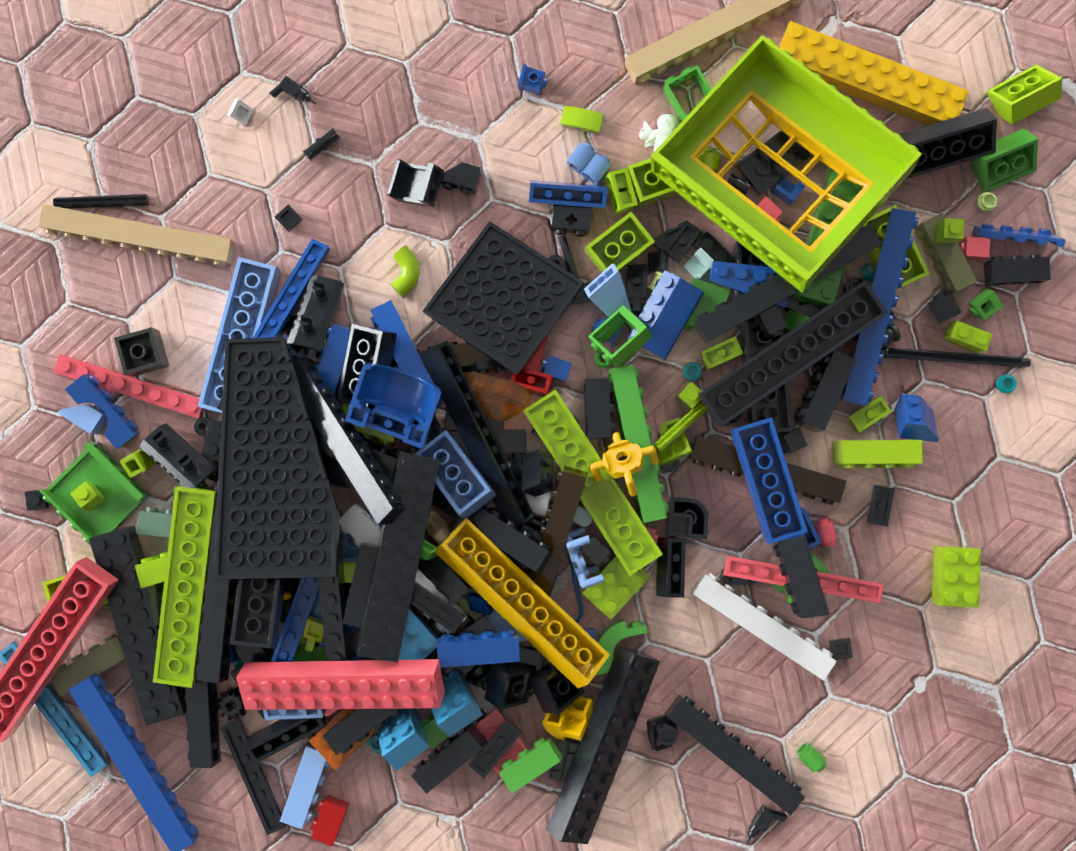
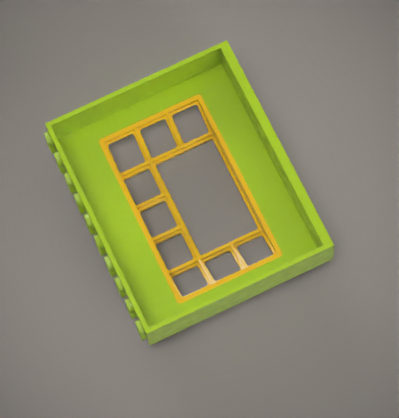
(816, 119)

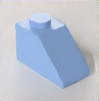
(86, 416)

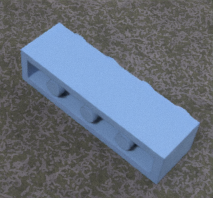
(304, 788)

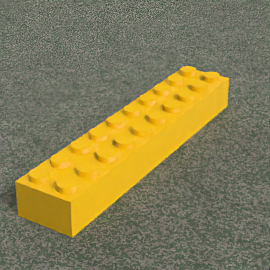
(874, 77)
(522, 603)

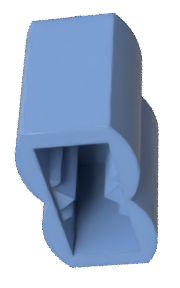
(588, 163)

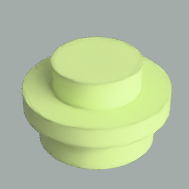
(987, 201)

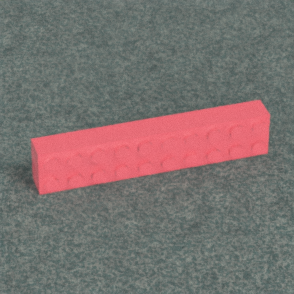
(51, 641)
(341, 684)

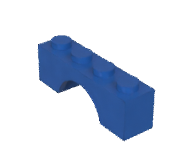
(119, 428)

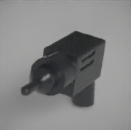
(293, 89)
(762, 820)

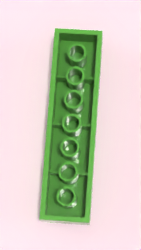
(825, 290)
(633, 428)

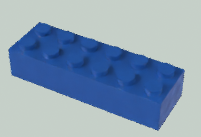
(768, 481)

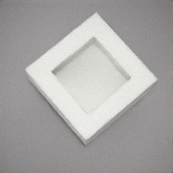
(240, 112)

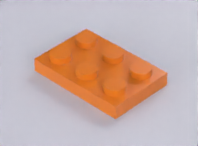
(325, 750)

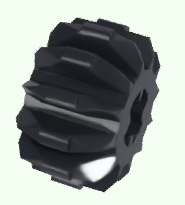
(226, 706)

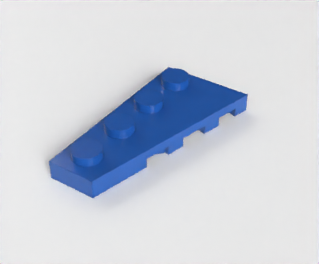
(1018, 235)
(740, 276)

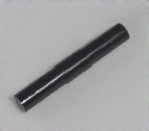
(568, 256)

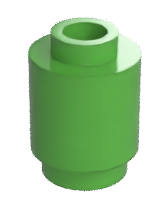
(811, 757)

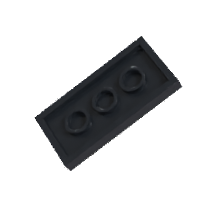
(763, 170)

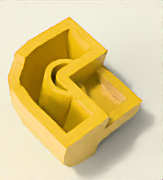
(571, 721)

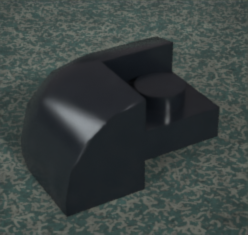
(687, 518)

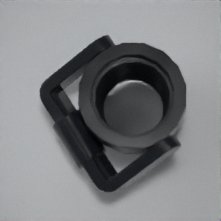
(479, 675)
(664, 731)

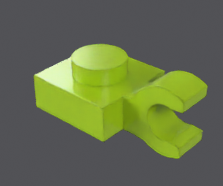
(314, 633)

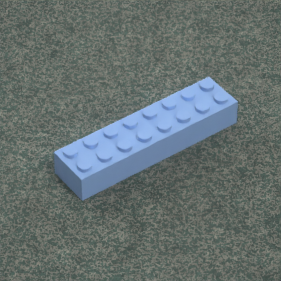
(245, 308)

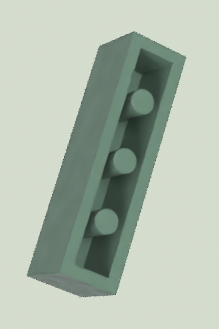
(154, 523)

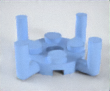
(578, 561)

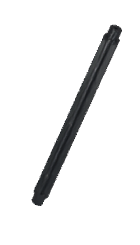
(955, 357)

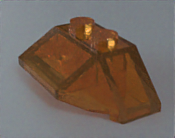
(498, 397)

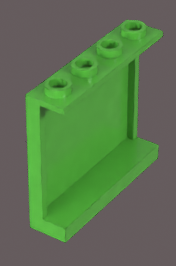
(99, 468)

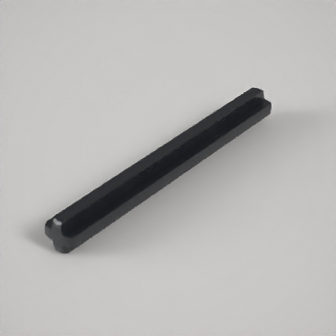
(101, 201)

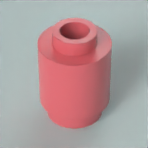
(826, 532)

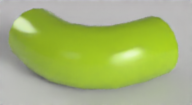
(409, 271)

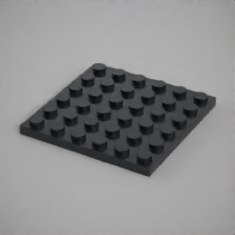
(503, 298)

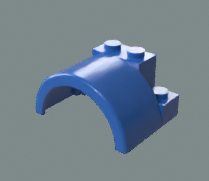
(398, 402)

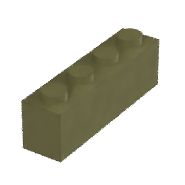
(947, 257)
(97, 660)

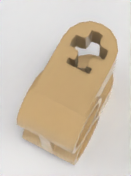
(437, 526)

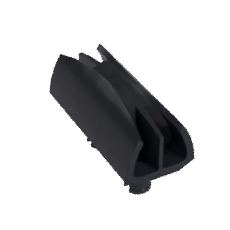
(315, 315)
(178, 457)

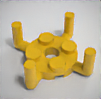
(623, 468)

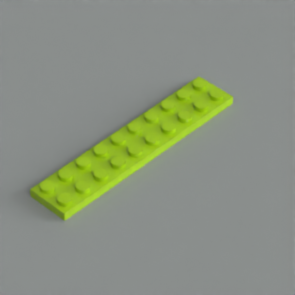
(601, 499)
(184, 586)

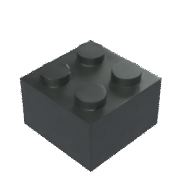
(141, 352)

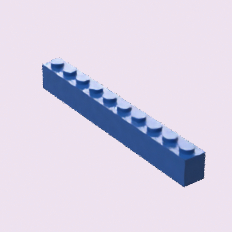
(884, 285)
(134, 763)

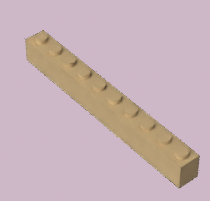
(702, 35)
(137, 234)

